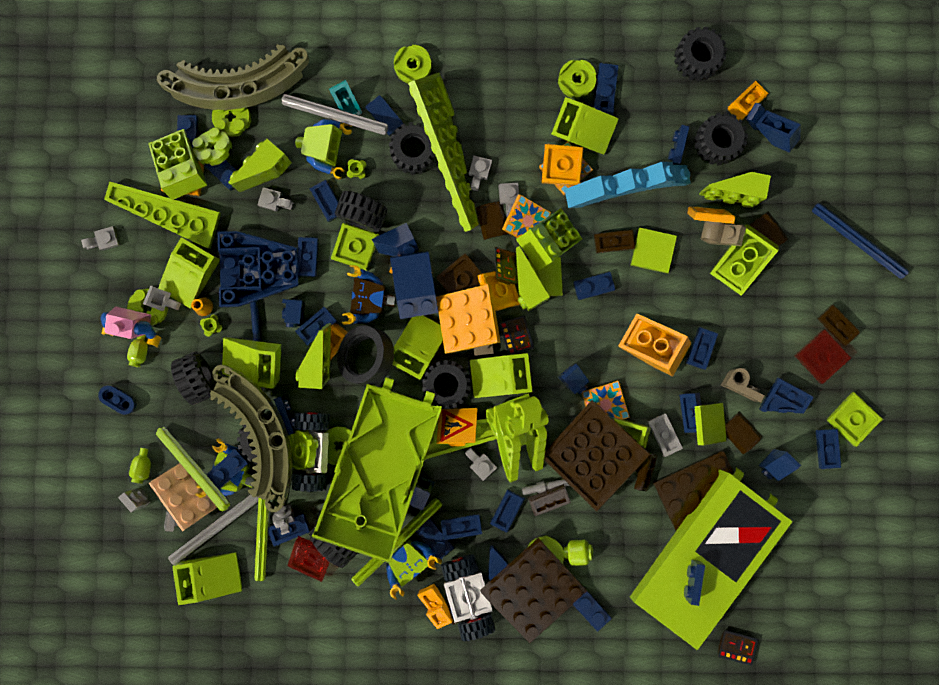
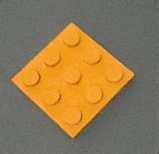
(468, 319)

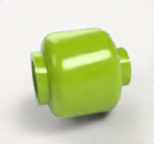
(578, 552)

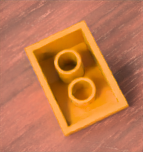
(655, 344)

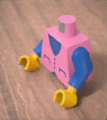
(129, 325)

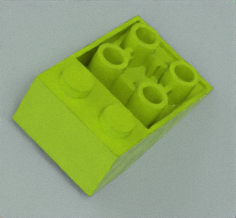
(584, 126)
(176, 165)
(264, 165)
(745, 189)
(549, 239)
(187, 272)
(417, 346)
(254, 359)
(501, 375)
(206, 578)

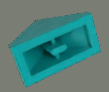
(344, 98)

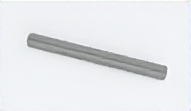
(335, 114)
(211, 530)

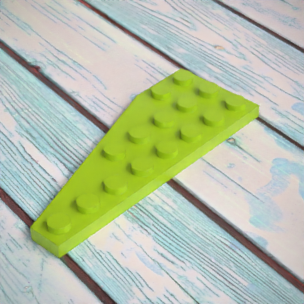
(437, 113)

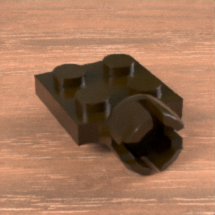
(460, 275)

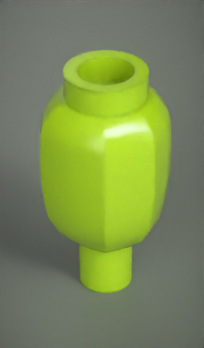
(137, 351)
(140, 467)

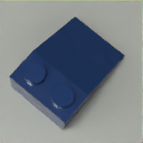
(414, 285)

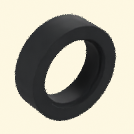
(347, 351)

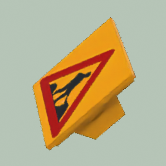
(457, 426)

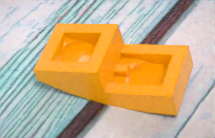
(437, 608)

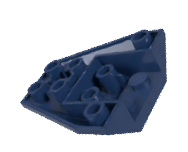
(272, 268)

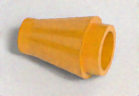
(206, 306)

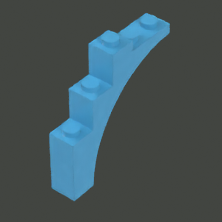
(627, 182)

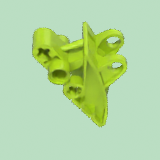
(517, 424)

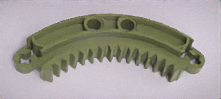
(264, 79)
(272, 460)

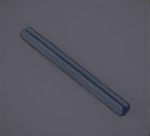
(860, 241)

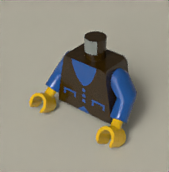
(367, 297)

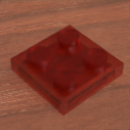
(822, 356)
(308, 559)

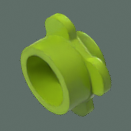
(352, 164)
(205, 323)

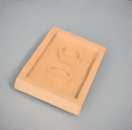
(177, 494)

